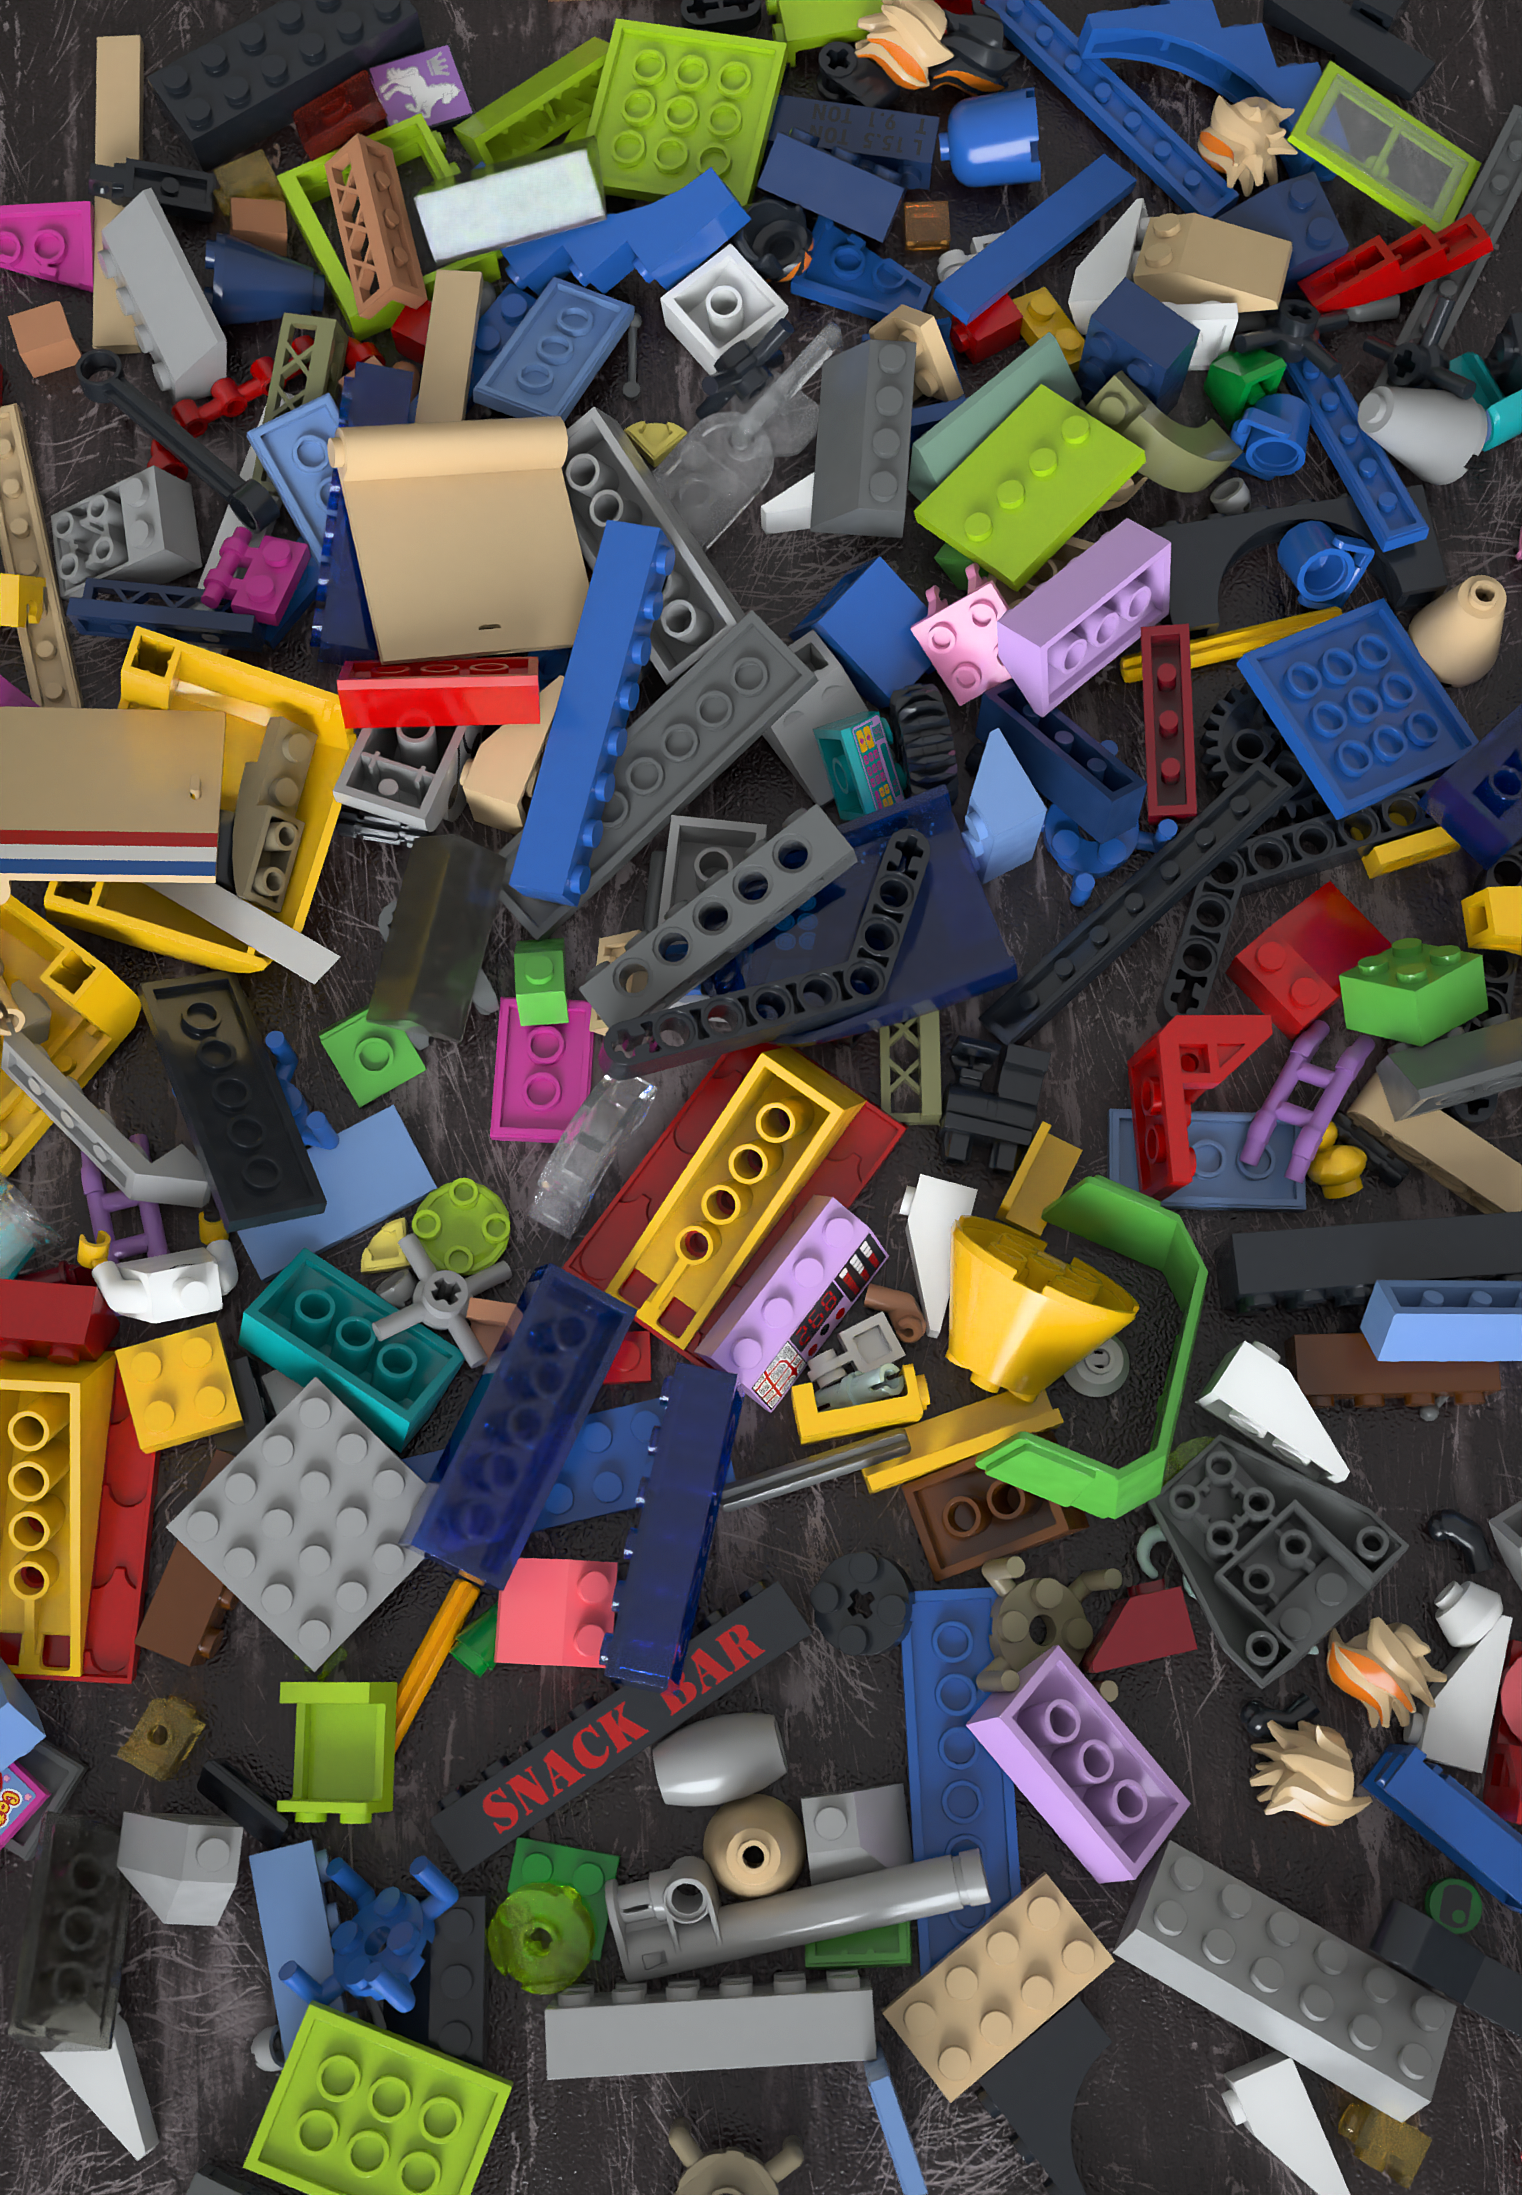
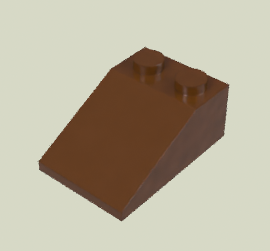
(977, 1518)

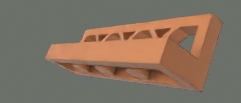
(383, 219)

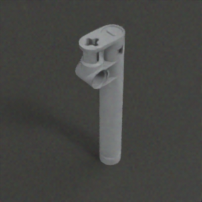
(675, 1933)

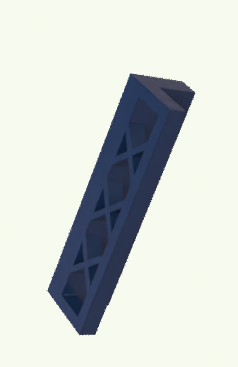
(196, 627)

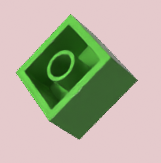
(1413, 991)

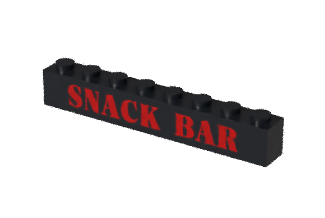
(615, 1729)

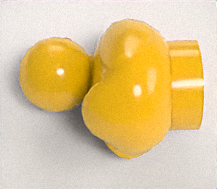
(1337, 1166)

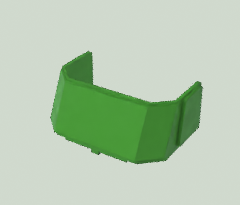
(1158, 1238)

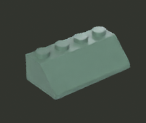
(967, 426)

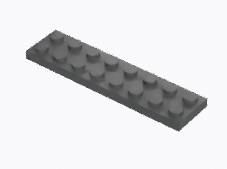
(679, 752)

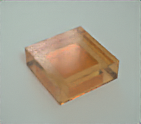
(926, 225)

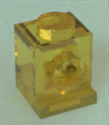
(247, 178)
(183, 1730)
(1384, 2141)

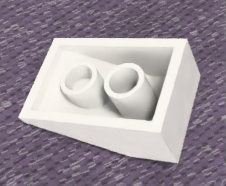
(1269, 1409)

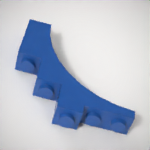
(1227, 59)
(656, 239)

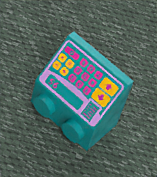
(860, 764)

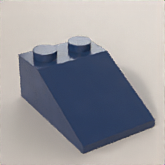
(1296, 213)

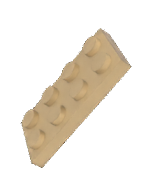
(997, 1986)

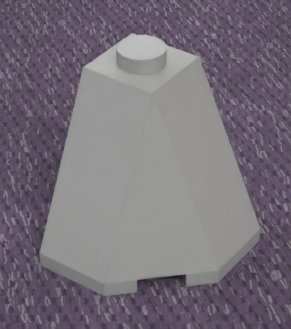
(181, 1863)

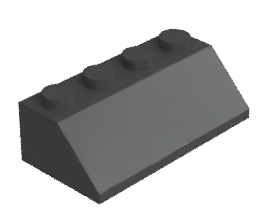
(864, 440)
(1453, 1068)

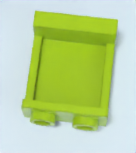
(818, 22)
(342, 1750)

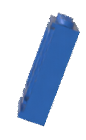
(1450, 1820)

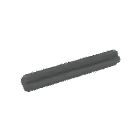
(815, 1469)

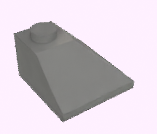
(856, 1831)

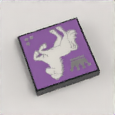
(426, 85)

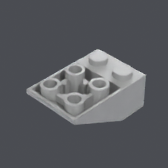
(128, 533)
(824, 703)

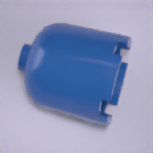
(993, 139)

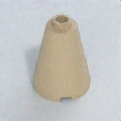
(1461, 631)
(760, 1823)

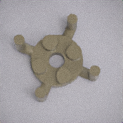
(1055, 1605)
(730, 2168)

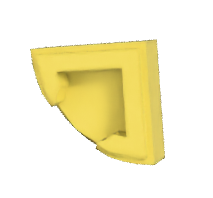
(655, 440)
(383, 1250)

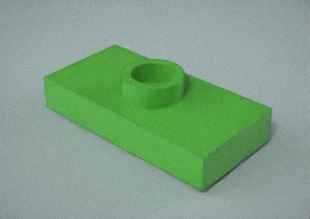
(867, 1949)

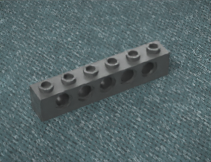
(747, 919)

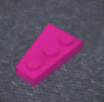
(49, 241)

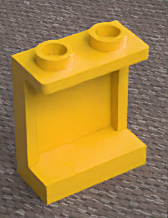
(862, 1418)

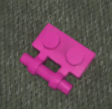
(270, 576)

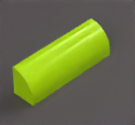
(536, 108)

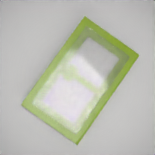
(1383, 150)

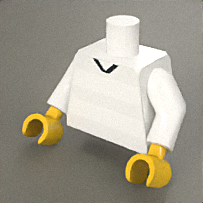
(166, 1284)

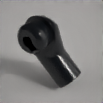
(1467, 1534)

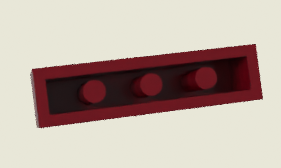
(1168, 723)

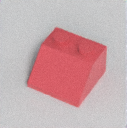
(555, 1612)

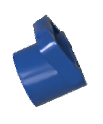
(1275, 434)
(1322, 565)

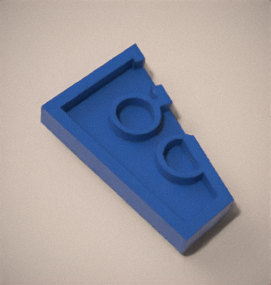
(855, 278)

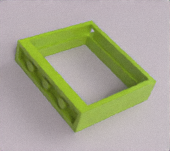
(310, 184)

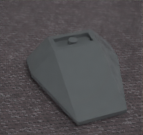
(1270, 1554)

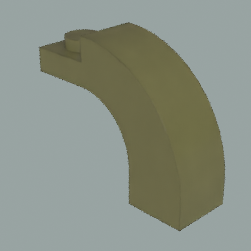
(1174, 454)

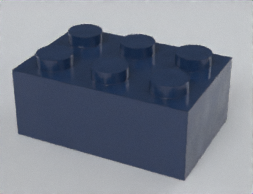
(833, 183)
(1142, 340)

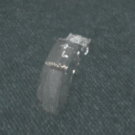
(587, 1149)

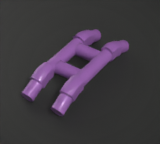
(1312, 1122)
(103, 1203)

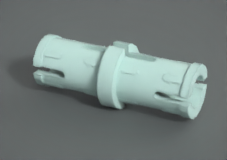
(861, 1388)

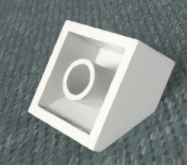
(721, 307)

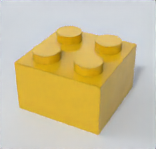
(179, 1388)

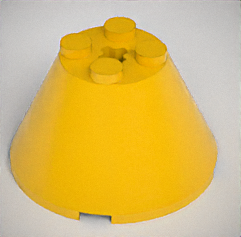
(1022, 1312)

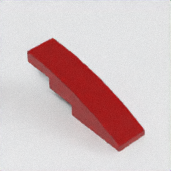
(1383, 270)

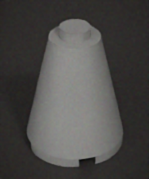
(1425, 429)

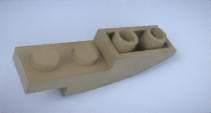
(265, 812)

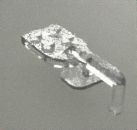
(716, 482)

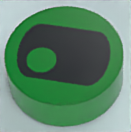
(1453, 1904)

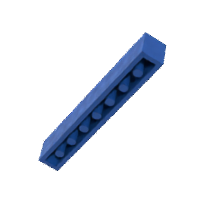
(593, 713)

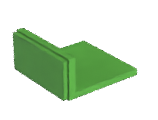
(370, 1055)

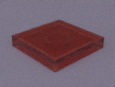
(339, 115)

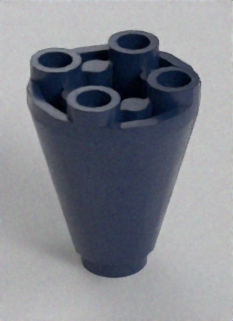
(258, 283)

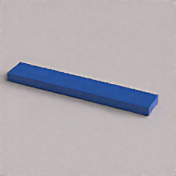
(1034, 239)
(1357, 457)

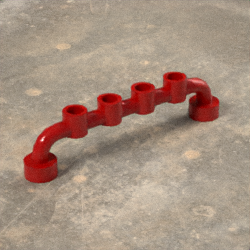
(233, 399)

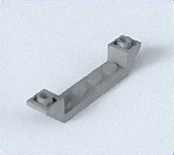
(171, 1179)

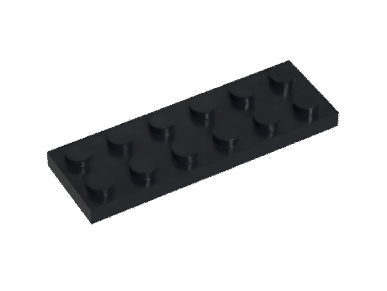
(231, 1101)

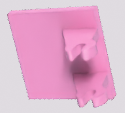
(964, 637)

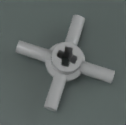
(439, 1314)

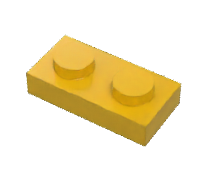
(1044, 315)

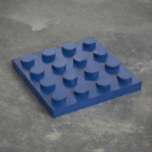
(1358, 707)

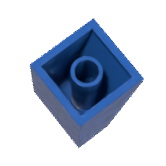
(868, 630)

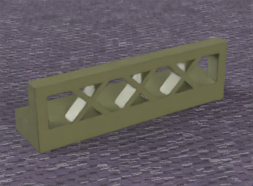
(325, 370)
(928, 1069)

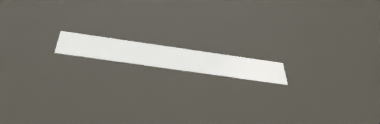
(251, 927)

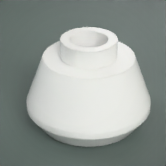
(1101, 1381)
(1467, 1612)

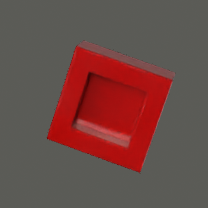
(632, 1360)

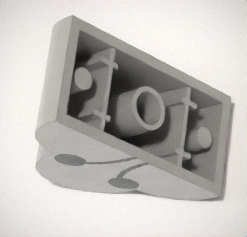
(409, 773)

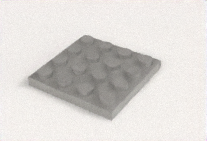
(307, 1523)

